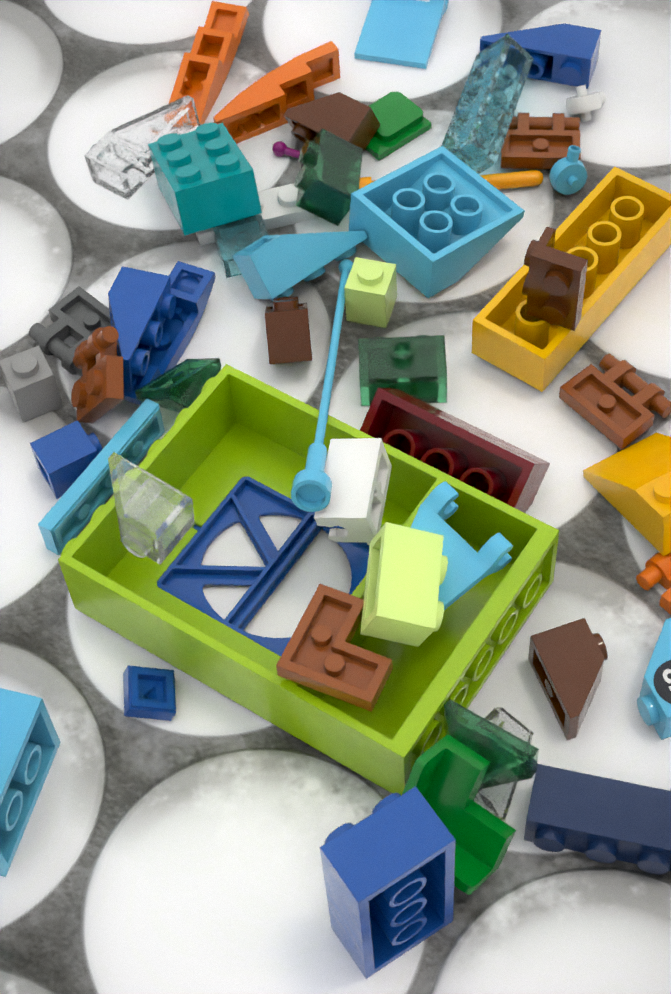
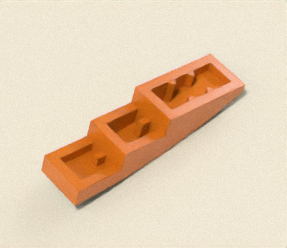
(211, 57)
(291, 84)

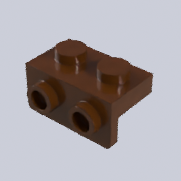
(554, 282)

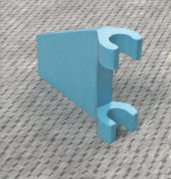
(464, 563)

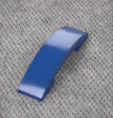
(192, 290)

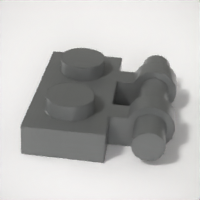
(75, 316)

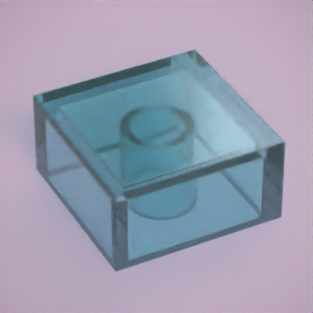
(236, 236)

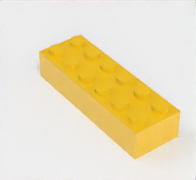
(622, 234)

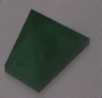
(181, 384)
(508, 755)

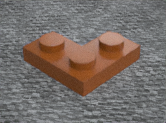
(322, 654)

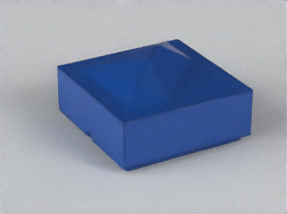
(149, 693)

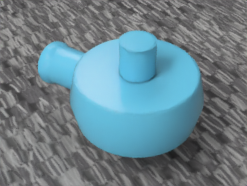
(568, 173)

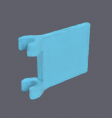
(400, 31)

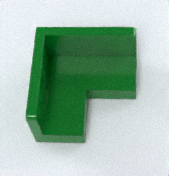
(449, 781)

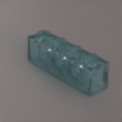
(488, 104)

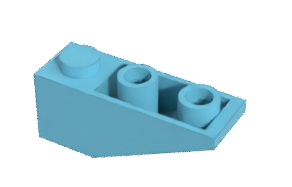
(283, 260)

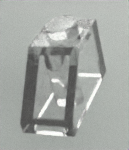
(148, 510)

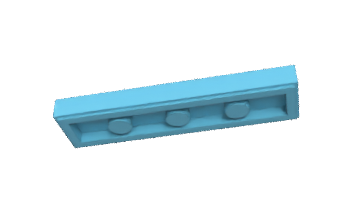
(95, 484)

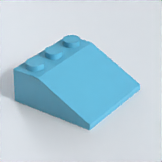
(432, 219)

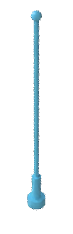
(312, 485)

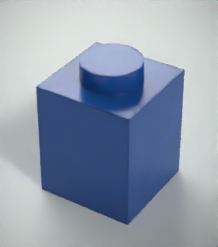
(65, 456)

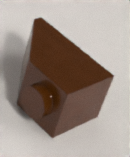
(569, 670)

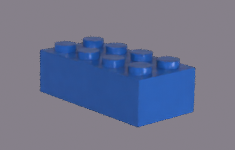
(389, 880)

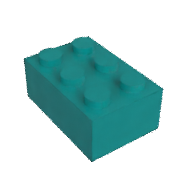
(204, 178)

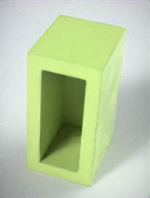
(403, 585)

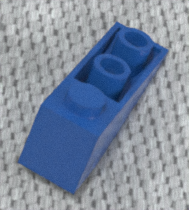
(560, 52)
(138, 310)

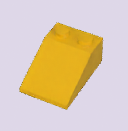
(639, 487)

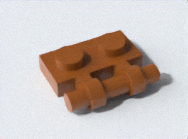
(539, 141)
(102, 375)
(610, 408)

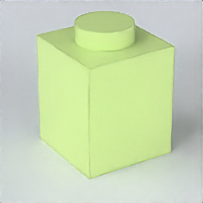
(370, 292)

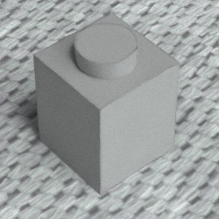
(31, 383)

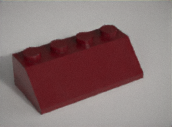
(455, 447)

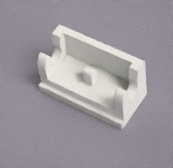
(359, 489)

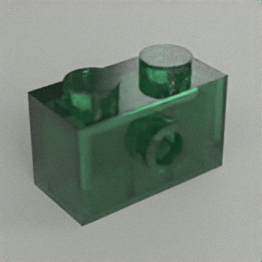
(328, 176)
(405, 364)

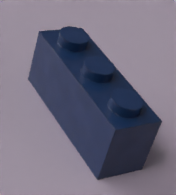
(600, 818)

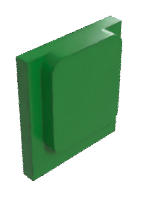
(399, 124)

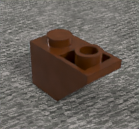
(335, 114)
(288, 331)

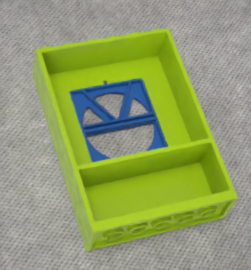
(238, 463)

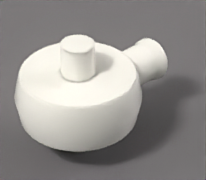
(585, 102)

